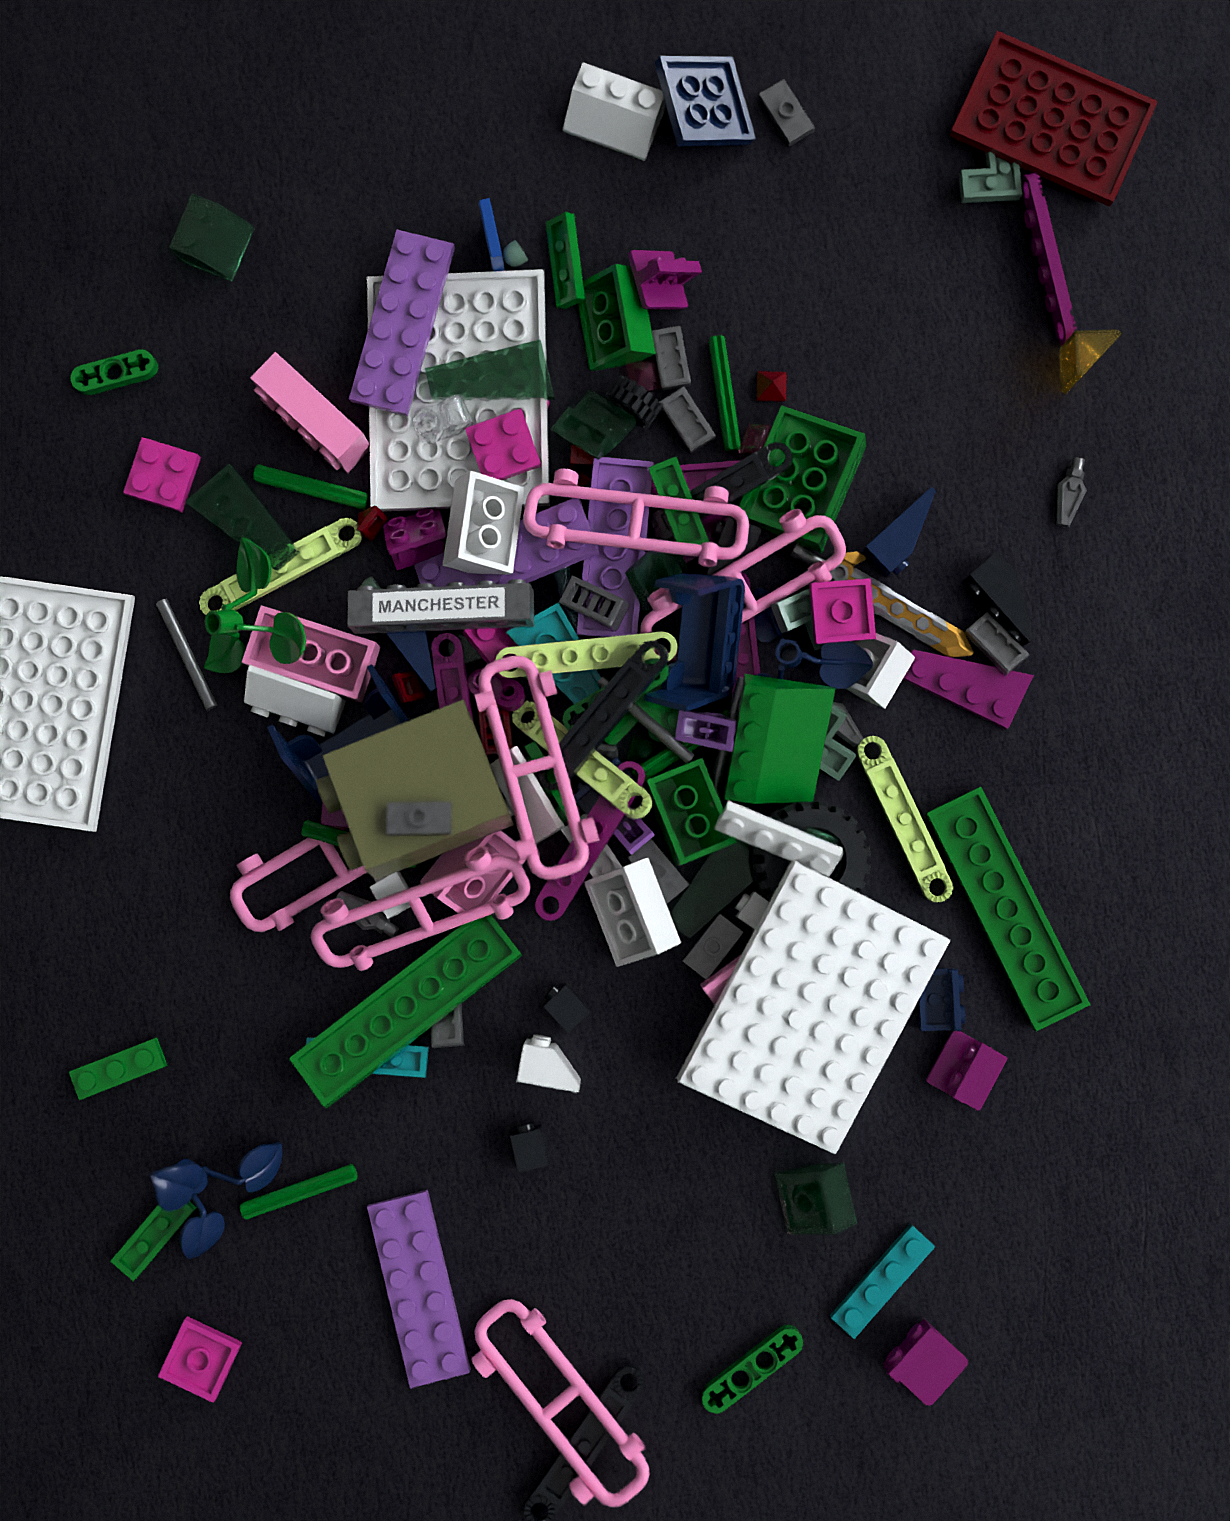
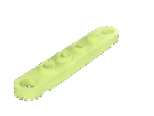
(314, 551)
(585, 653)
(596, 772)
(904, 819)

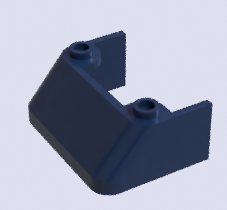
(706, 641)
(305, 755)

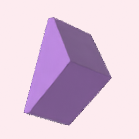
(706, 729)
(633, 833)

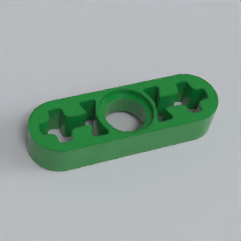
(95, 385)

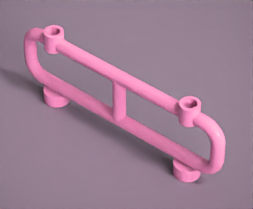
(566, 484)
(794, 526)
(583, 830)
(478, 863)
(254, 869)
(586, 1484)

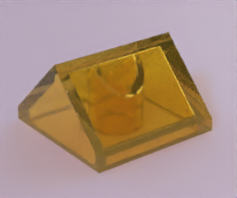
(1081, 352)

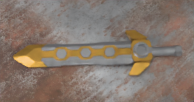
(896, 609)

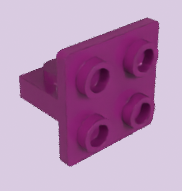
(661, 278)
(415, 537)
(966, 1069)

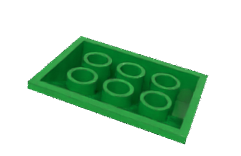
(817, 479)
(778, 741)

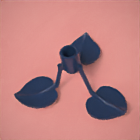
(841, 662)
(181, 1182)

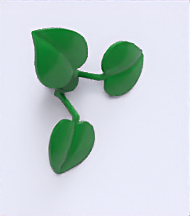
(225, 648)

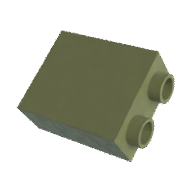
(416, 761)

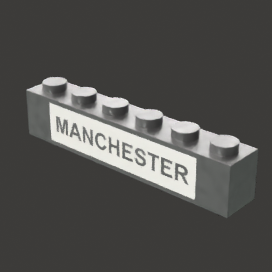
(441, 608)

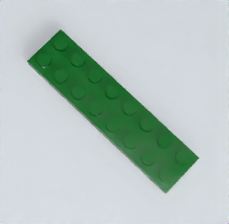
(1007, 909)
(404, 1008)

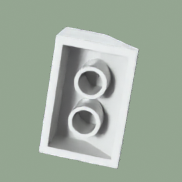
(614, 111)
(483, 525)
(292, 701)
(539, 808)
(632, 912)

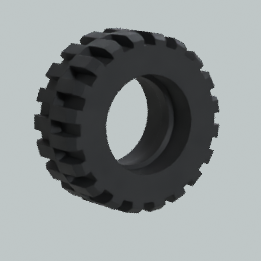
(831, 820)

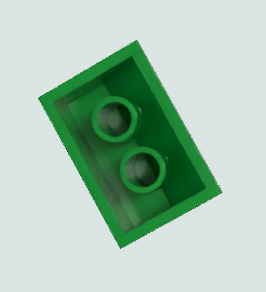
(614, 320)
(687, 811)

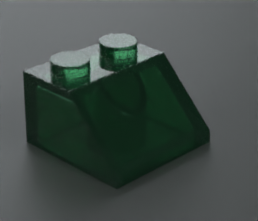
(211, 238)
(816, 1199)

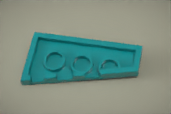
(551, 627)

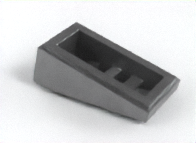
(617, 613)

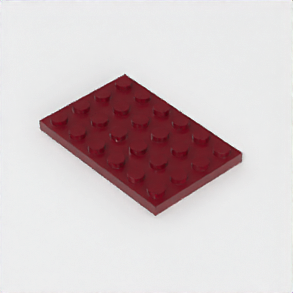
(1053, 118)

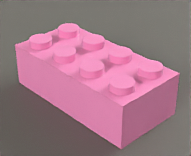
(311, 412)
(329, 662)

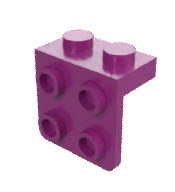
(925, 1362)

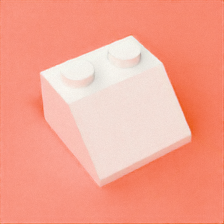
(889, 668)
(546, 1065)

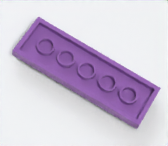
(402, 322)
(532, 554)
(609, 566)
(418, 1288)

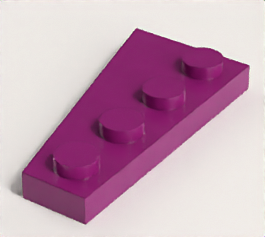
(970, 685)

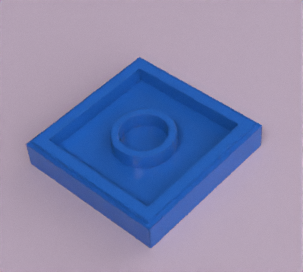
(491, 235)

